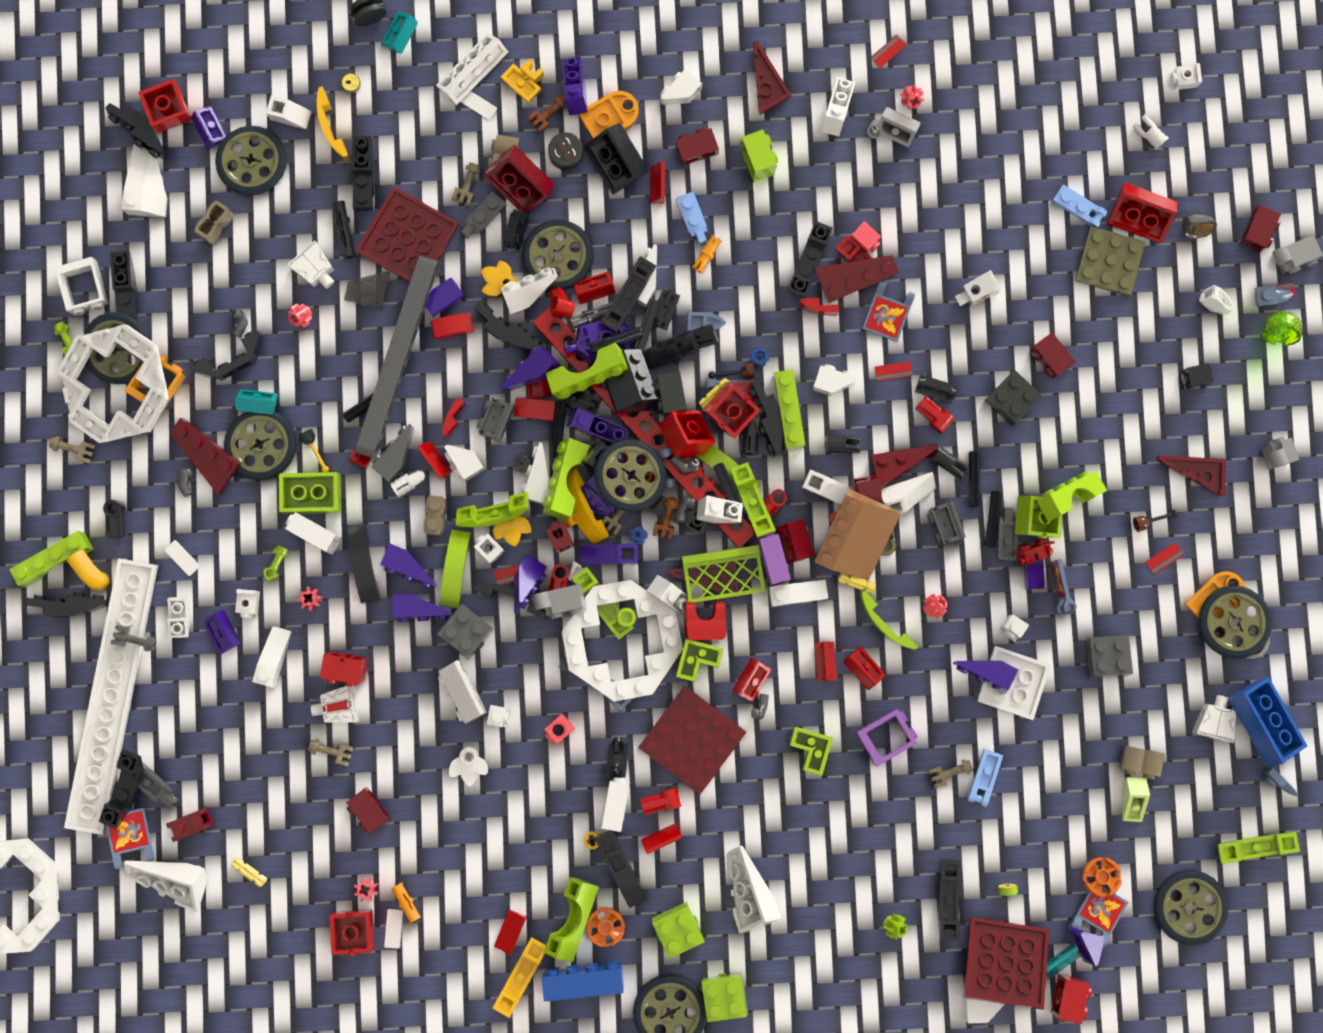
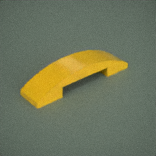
(322, 106)
(582, 514)
(520, 977)

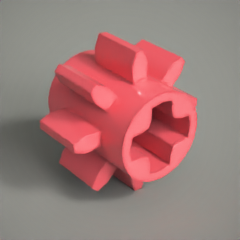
(912, 97)
(300, 315)
(315, 597)
(935, 606)
(366, 895)

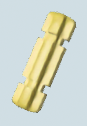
(712, 393)
(857, 583)
(249, 872)

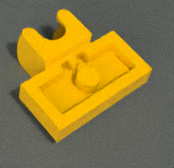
(523, 80)

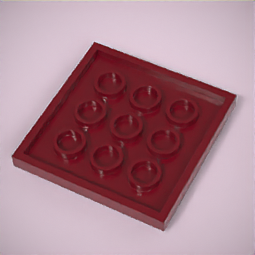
(404, 232)
(692, 739)
(1006, 963)

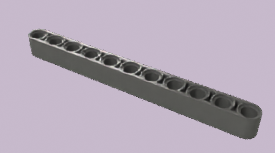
(397, 356)

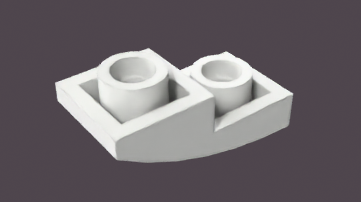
(179, 617)

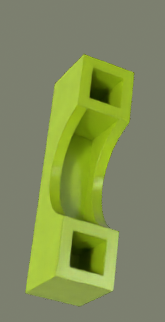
(607, 364)
(789, 409)
(559, 500)
(1060, 501)
(38, 565)
(565, 941)

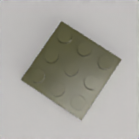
(1110, 261)

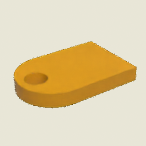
(609, 112)
(1215, 582)

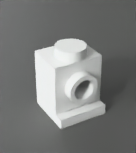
(1181, 81)
(482, 541)
(253, 599)
(1013, 627)
(499, 716)

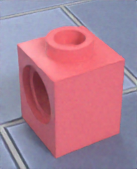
(866, 237)
(567, 725)

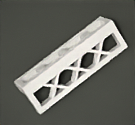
(473, 69)

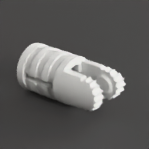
(1153, 135)
(411, 480)

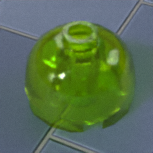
(1283, 328)

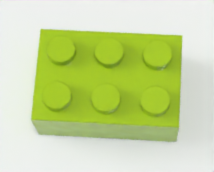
(310, 493)

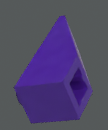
(574, 86)
(531, 370)
(596, 426)
(609, 554)
(403, 562)
(525, 581)
(411, 606)
(995, 672)

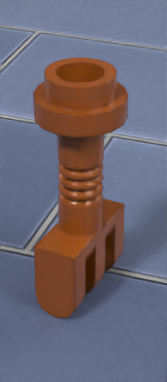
(541, 118)
(671, 503)

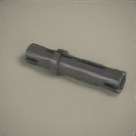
(588, 317)

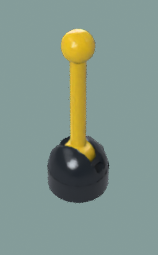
(308, 438)

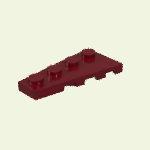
(849, 277)
(208, 457)

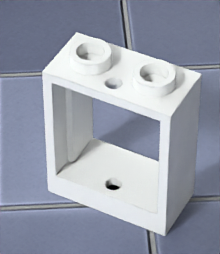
(76, 268)
(313, 533)
(615, 804)

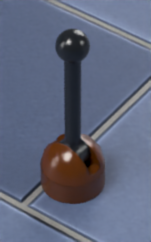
(746, 371)
(1141, 523)

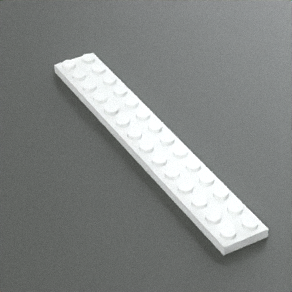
(110, 697)

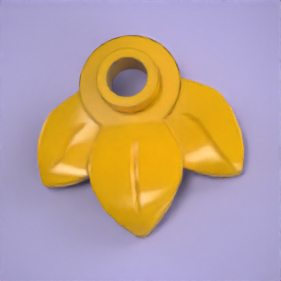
(496, 277)
(512, 530)

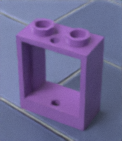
(773, 559)
(868, 745)

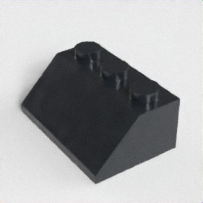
(616, 158)
(634, 387)

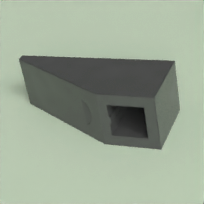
(393, 460)

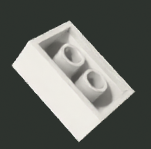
(461, 692)

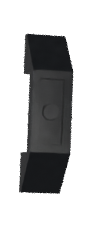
(810, 259)
(252, 344)
(690, 522)
(125, 791)

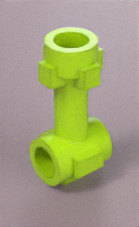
(62, 330)
(271, 573)

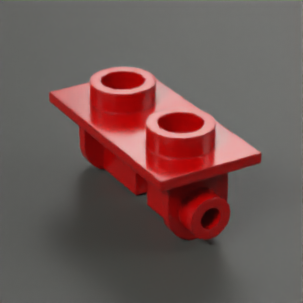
(1040, 548)
(825, 661)

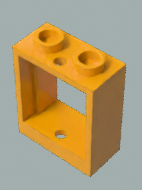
(134, 384)

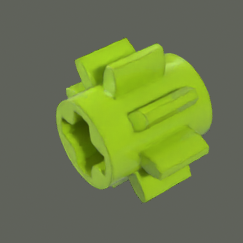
(895, 926)

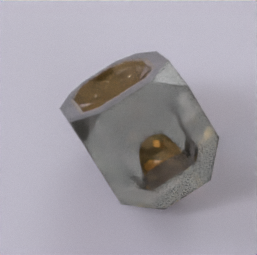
(1198, 226)

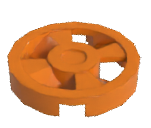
(1102, 876)
(605, 927)

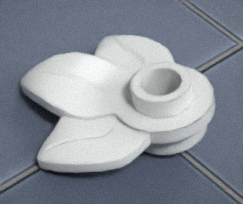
(468, 769)

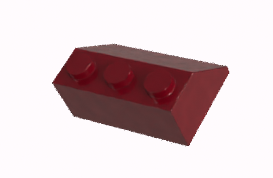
(519, 179)

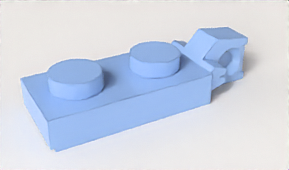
(692, 216)

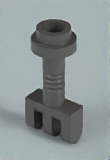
(149, 644)

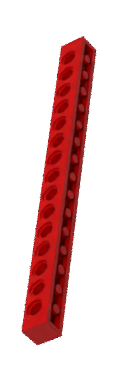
(543, 325)

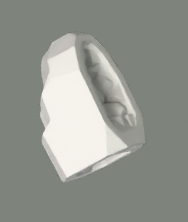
(1216, 300)

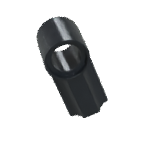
(115, 522)

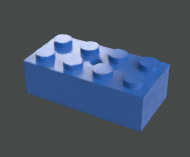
(1268, 722)
(583, 981)

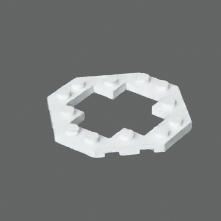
(150, 374)
(656, 664)
(45, 894)

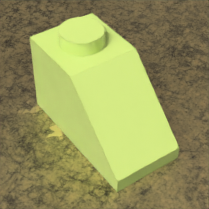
(1135, 799)

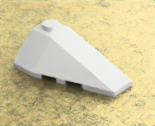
(144, 186)
(177, 880)
(752, 898)

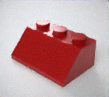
(1143, 212)

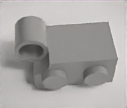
(895, 127)
(1297, 254)
(1279, 453)
(560, 601)

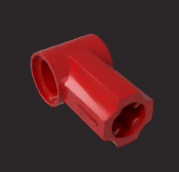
(560, 304)
(938, 417)
(771, 506)
(557, 583)
(665, 800)

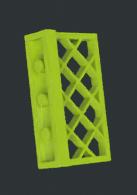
(717, 558)

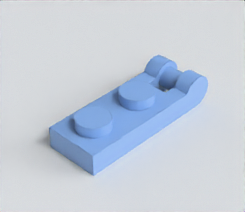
(1079, 206)
(985, 777)

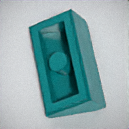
(399, 32)
(256, 401)
(1062, 960)

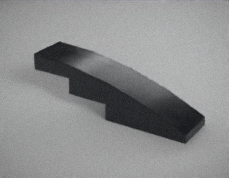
(680, 346)

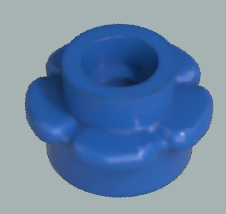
(764, 357)
(634, 539)

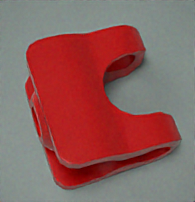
(705, 630)

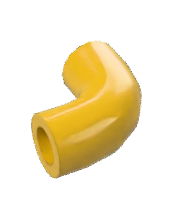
(88, 572)

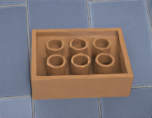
(857, 535)

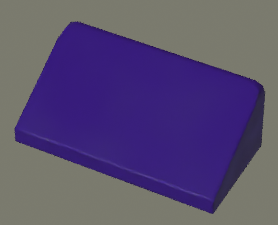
(208, 127)
(443, 297)
(1034, 575)
(221, 632)

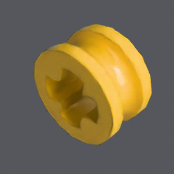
(586, 837)

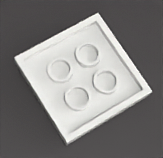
(1026, 688)

